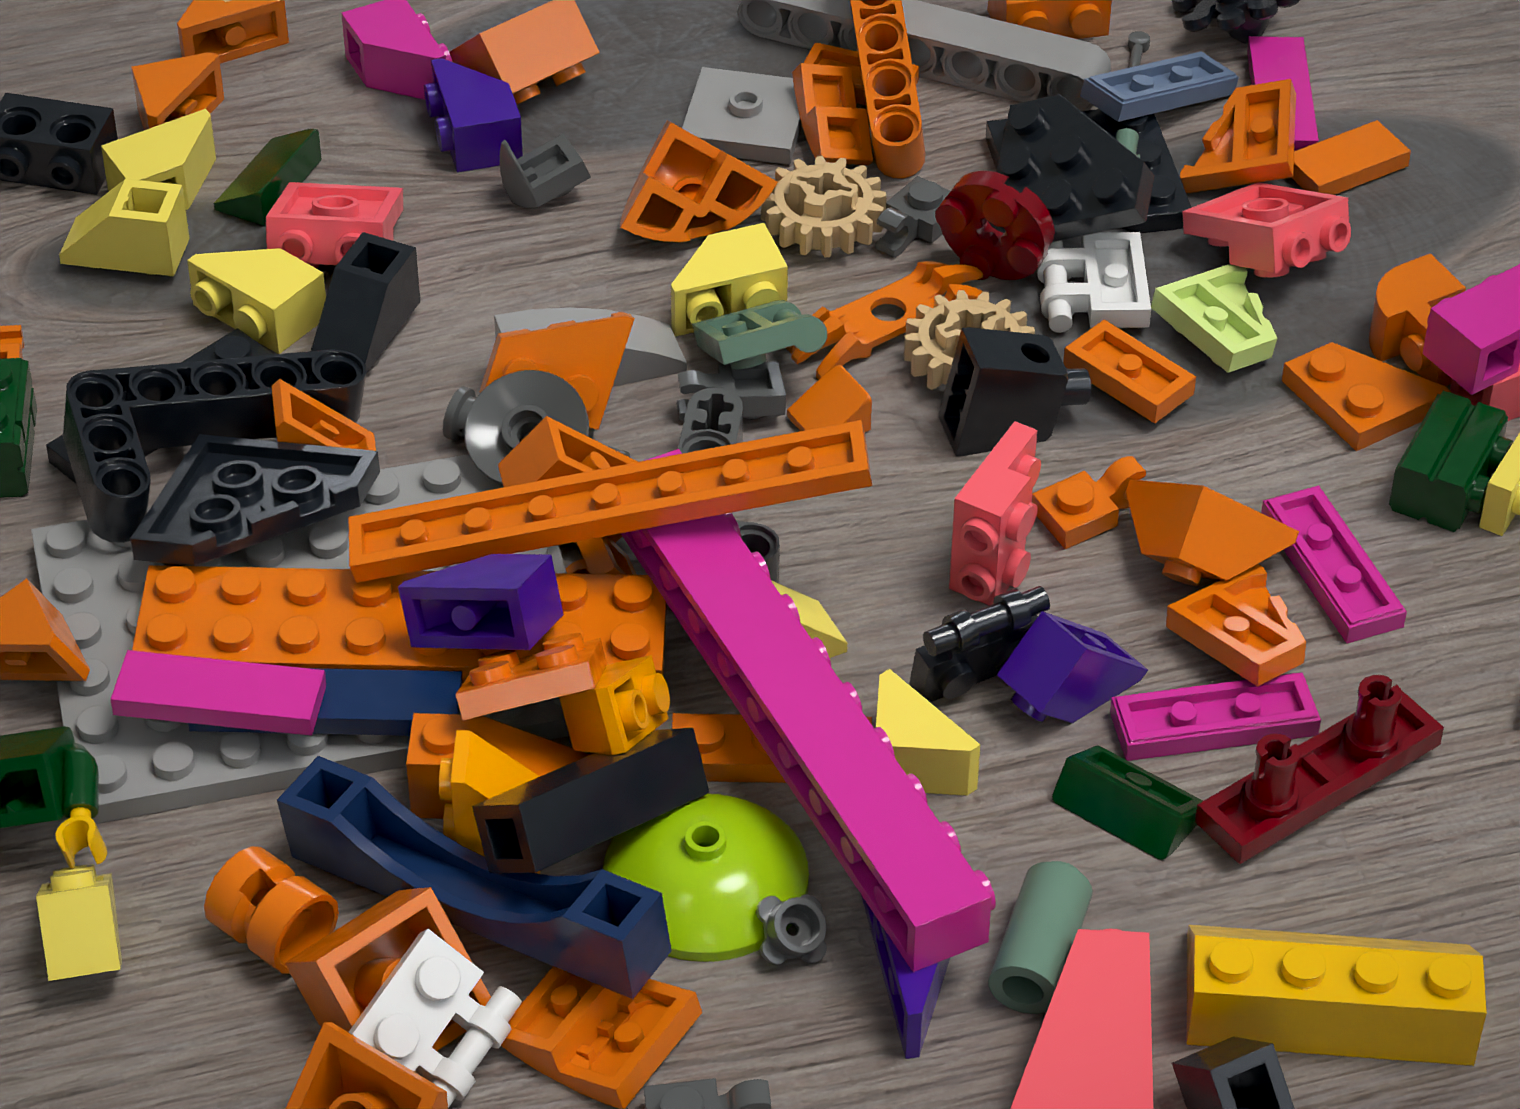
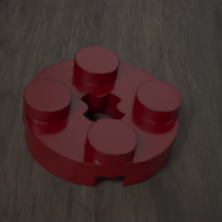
(985, 198)

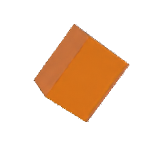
(354, 1075)

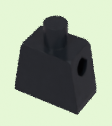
(1005, 380)

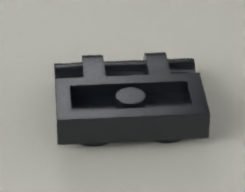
(974, 644)

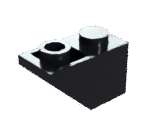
(369, 298)

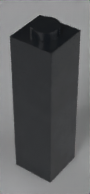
(589, 802)

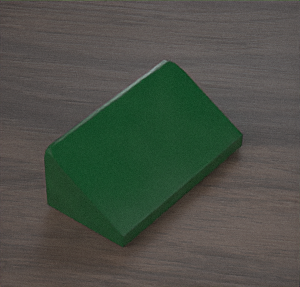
(267, 175)
(1126, 801)

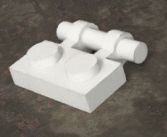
(1112, 286)
(419, 1002)

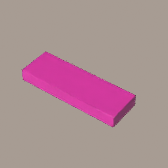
(1283, 59)
(1336, 566)
(218, 692)
(1213, 716)

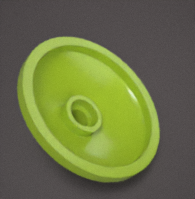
(713, 870)

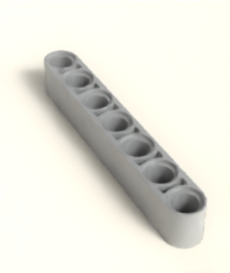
(947, 46)

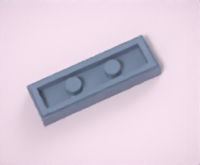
(1159, 86)

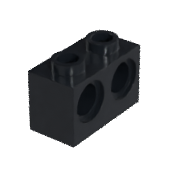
(54, 142)

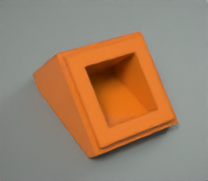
(832, 401)

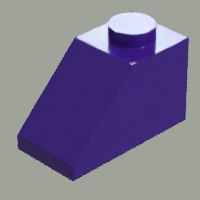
(483, 603)
(1067, 669)

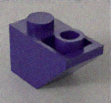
(473, 115)

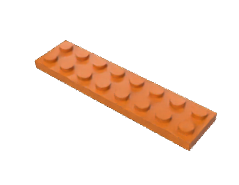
(340, 624)

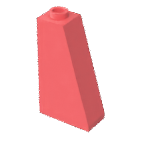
(1096, 1029)

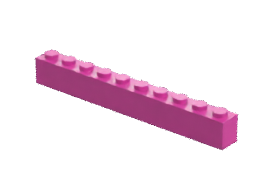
(819, 738)

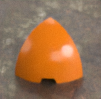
(691, 190)

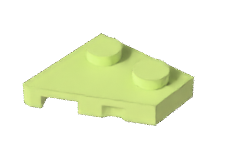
(1218, 316)

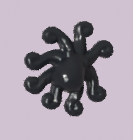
(1236, 17)

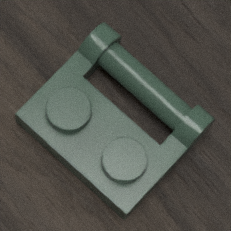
(750, 333)

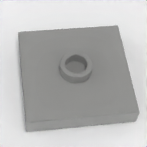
(745, 114)

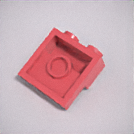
(326, 219)
(1272, 226)
(994, 519)

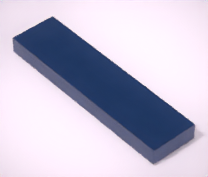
(375, 701)

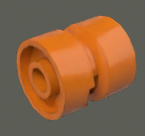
(269, 907)

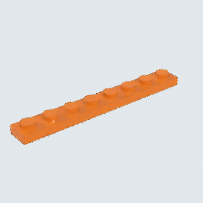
(609, 501)

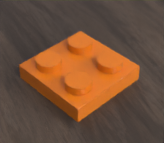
(511, 682)

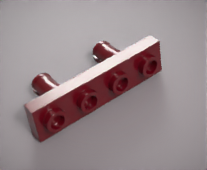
(1312, 778)

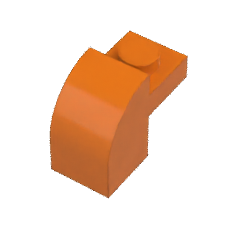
(1403, 310)

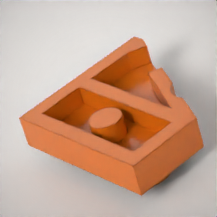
(1248, 141)
(579, 352)
(1359, 394)
(1240, 626)

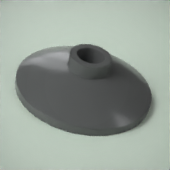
(513, 408)

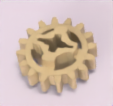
(824, 206)
(936, 331)

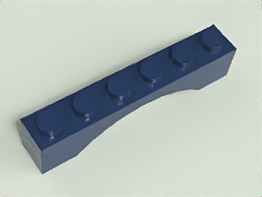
(578, 923)

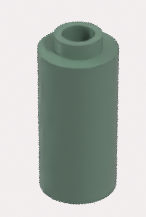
(1040, 936)

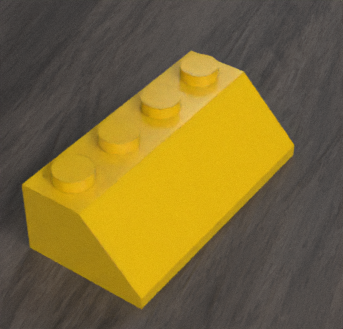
(1336, 994)

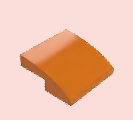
(598, 1037)

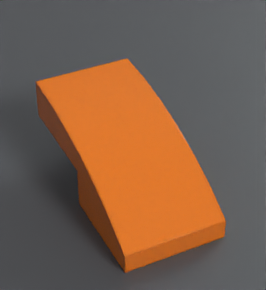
(830, 113)

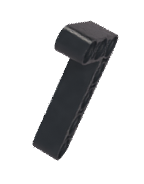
(141, 408)

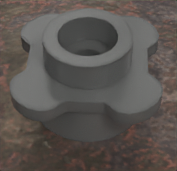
(810, 925)

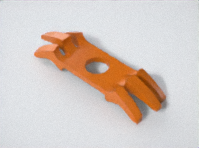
(860, 330)

